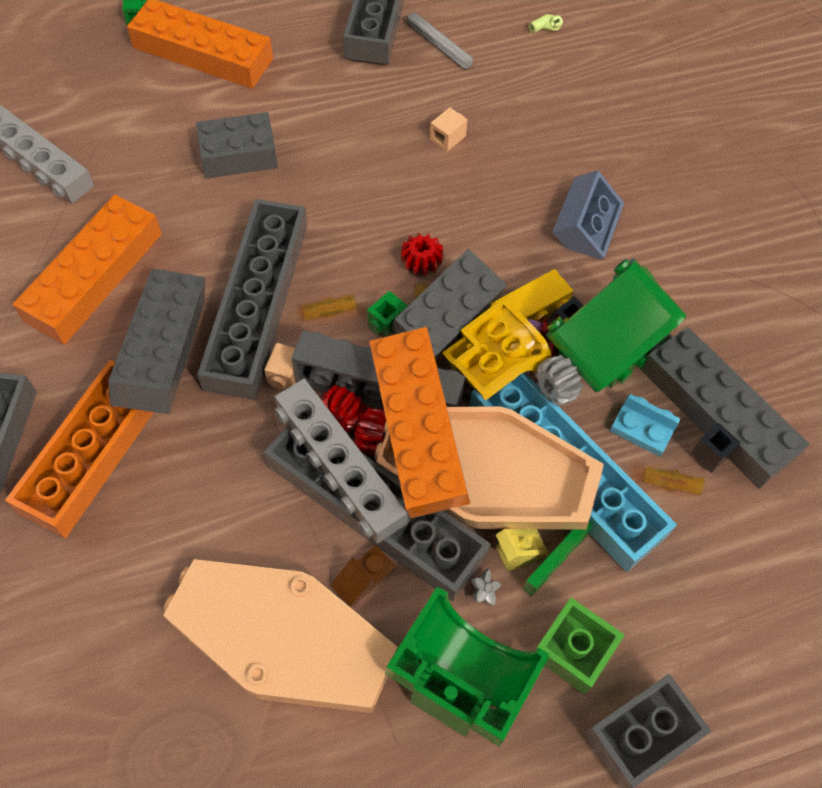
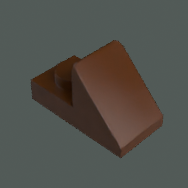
(362, 576)

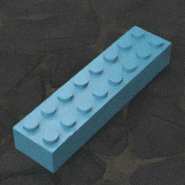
(622, 515)

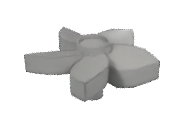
(485, 588)

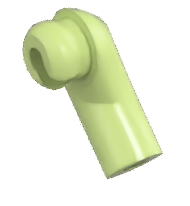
(546, 22)

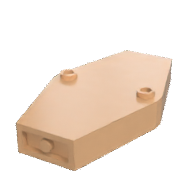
(515, 472)
(281, 635)

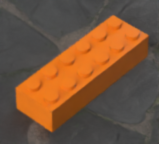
(201, 42)
(88, 269)
(419, 423)
(77, 459)

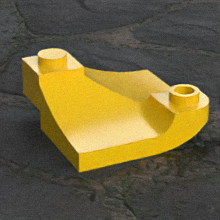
(497, 349)

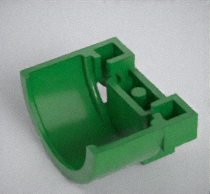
(463, 673)

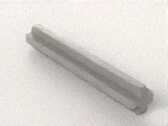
(440, 40)

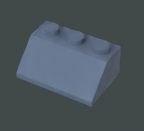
(589, 215)

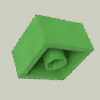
(579, 645)

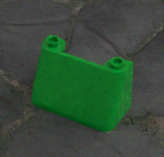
(616, 325)

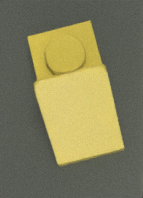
(520, 547)

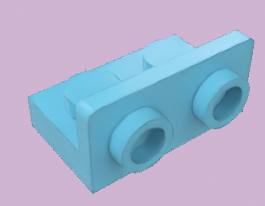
(645, 424)

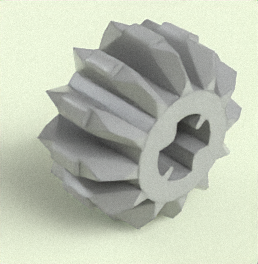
(559, 380)

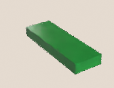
(555, 559)

